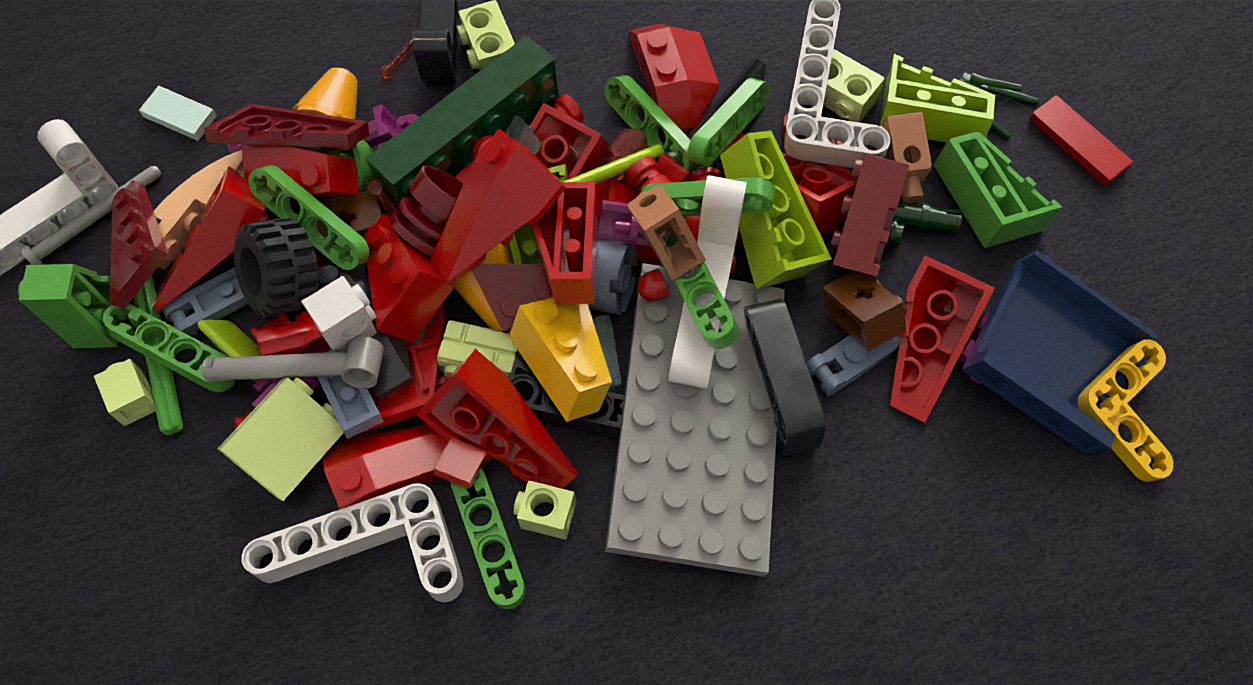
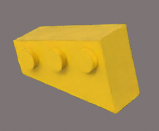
(563, 354)

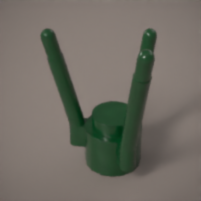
(1001, 88)

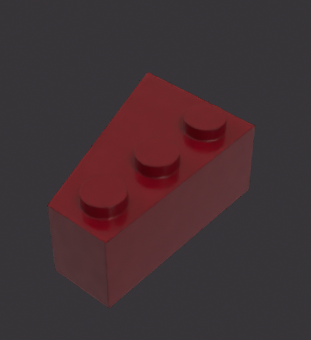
(868, 213)

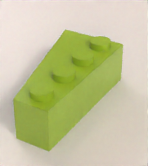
(785, 239)

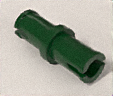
(928, 217)

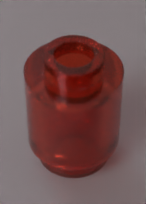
(624, 144)

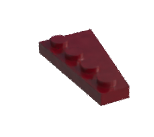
(287, 128)
(135, 243)

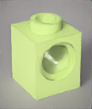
(126, 392)
(554, 524)

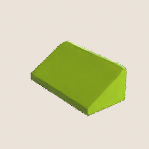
(229, 338)

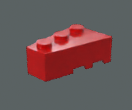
(318, 172)
(569, 243)
(402, 283)

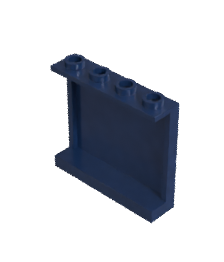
(1049, 343)

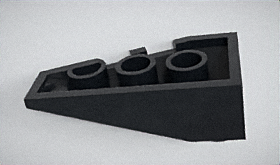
(395, 365)

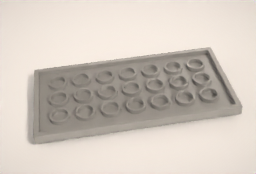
(692, 458)

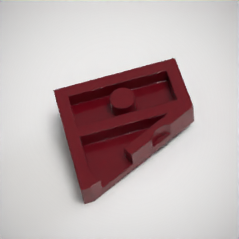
(511, 286)

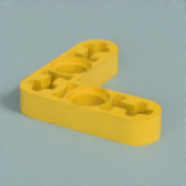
(1116, 410)

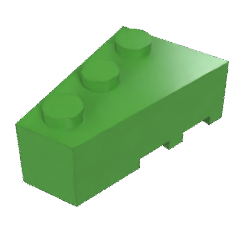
(990, 192)
(69, 302)

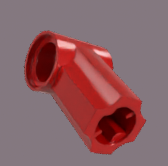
(292, 338)

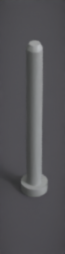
(83, 221)

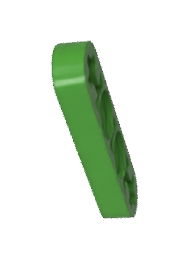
(626, 96)
(728, 122)
(689, 195)
(310, 213)
(691, 290)
(165, 351)
(483, 535)

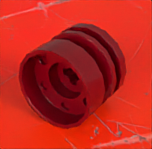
(424, 217)

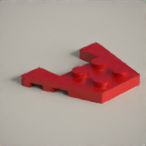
(425, 373)

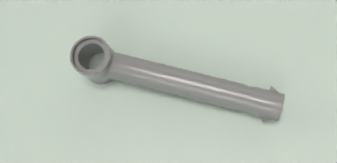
(357, 366)

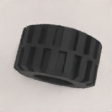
(275, 266)

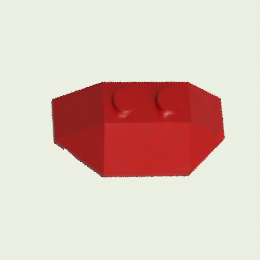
(676, 72)

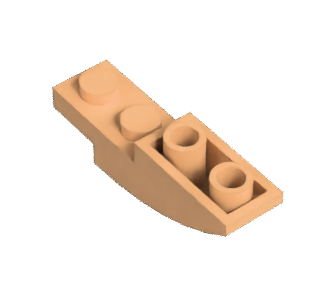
(187, 204)

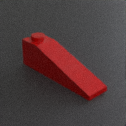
(567, 142)
(820, 187)
(497, 198)
(214, 239)
(939, 320)
(489, 413)
(382, 463)

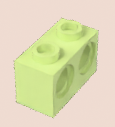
(485, 33)
(851, 88)

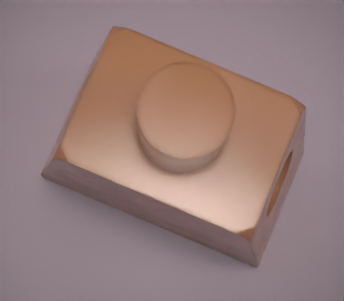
(911, 147)
(660, 217)

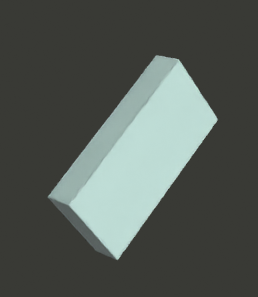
(178, 113)

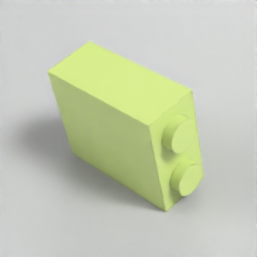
(283, 437)

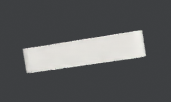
(812, 92)
(58, 202)
(717, 241)
(363, 536)

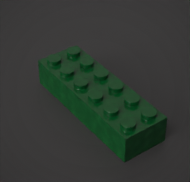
(448, 131)

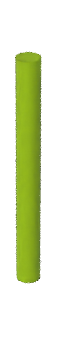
(617, 167)

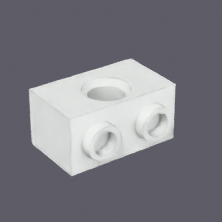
(341, 313)

